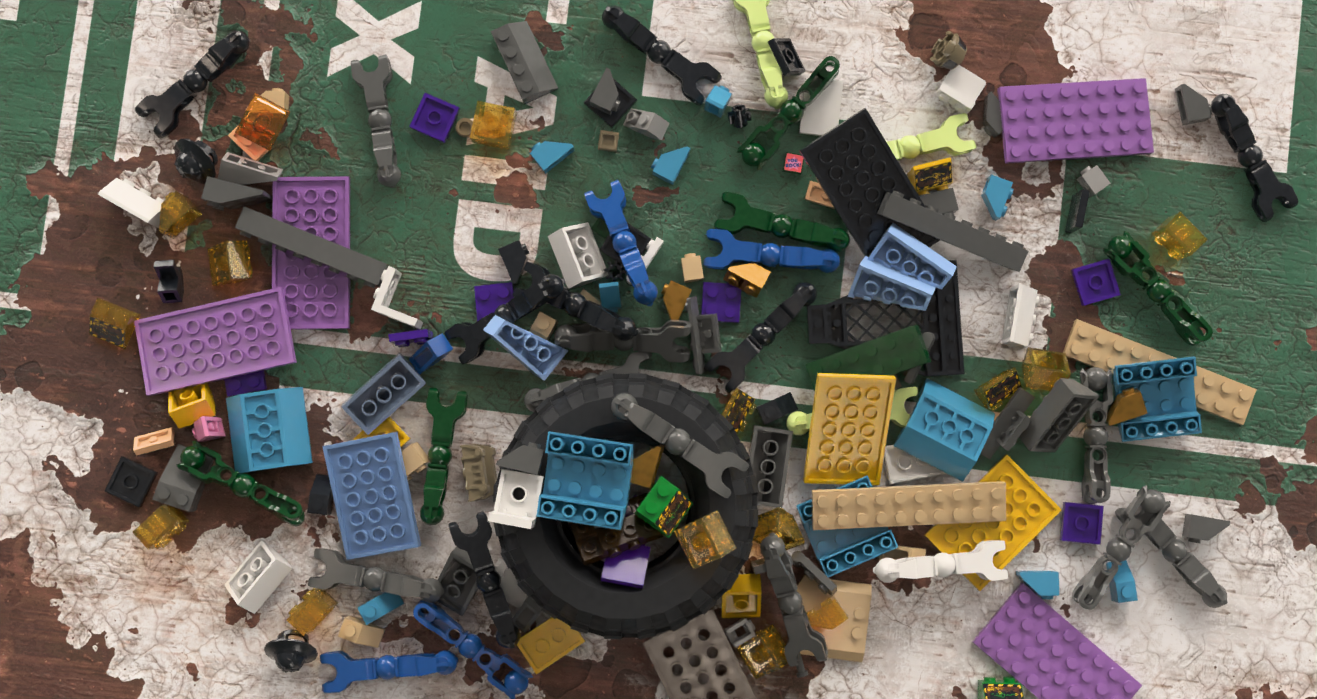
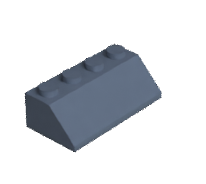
(383, 393)

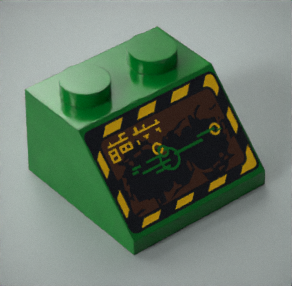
(664, 507)
(999, 689)

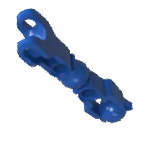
(623, 241)
(768, 254)
(471, 647)
(384, 667)

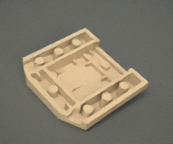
(848, 638)

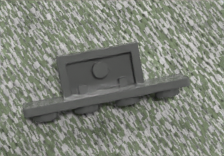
(704, 334)
(1009, 423)

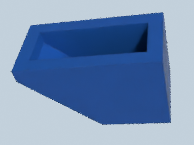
(430, 353)

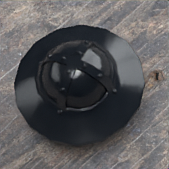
(194, 160)
(290, 653)

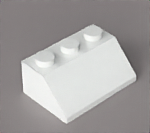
(133, 200)
(577, 255)
(1020, 316)
(257, 577)

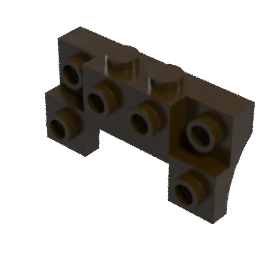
(603, 542)

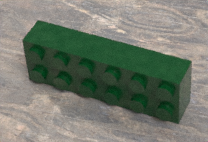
(880, 356)

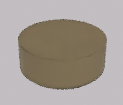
(464, 127)

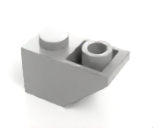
(646, 123)

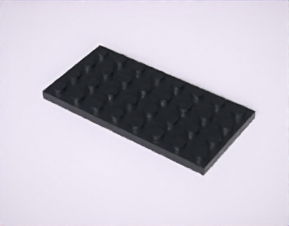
(856, 173)

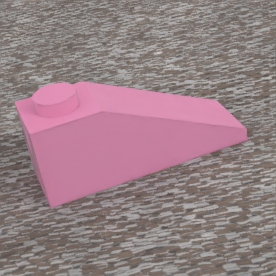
(208, 429)

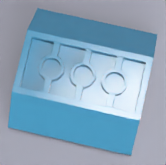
(1167, 395)
(269, 429)
(946, 430)
(586, 480)
(845, 548)

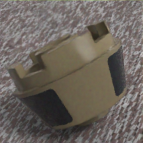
(949, 51)

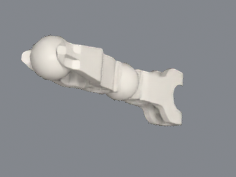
(944, 564)

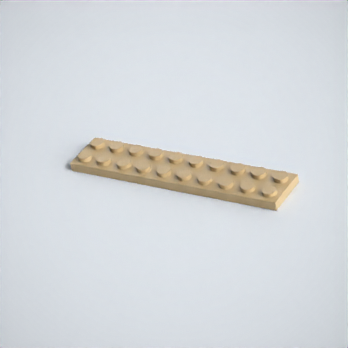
(1106, 350)
(908, 505)

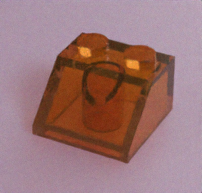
(262, 121)

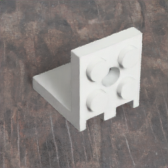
(384, 295)
(513, 511)

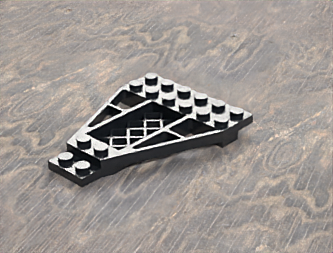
(942, 318)

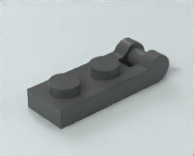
(911, 374)
(813, 572)

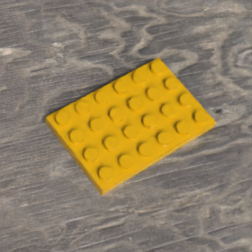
(848, 428)
(1026, 515)

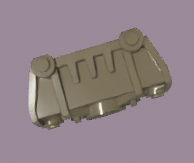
(479, 470)

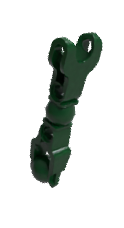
(790, 112)
(780, 225)
(1158, 290)
(440, 453)
(240, 484)

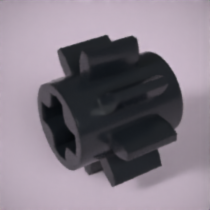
(739, 116)
(611, 274)

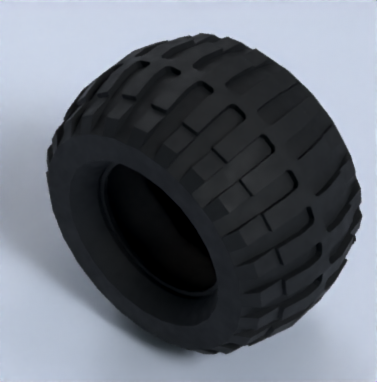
(673, 592)

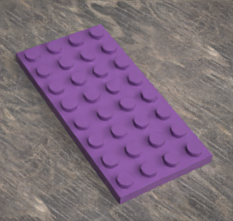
(1075, 120)
(311, 292)
(215, 341)
(1050, 653)

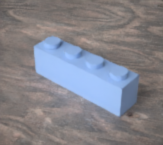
(912, 257)
(890, 286)
(529, 349)

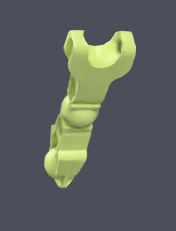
(770, 72)
(936, 140)
(800, 422)

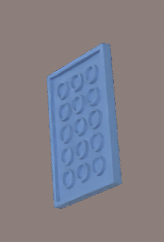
(372, 496)

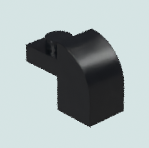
(170, 281)

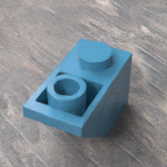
(995, 196)

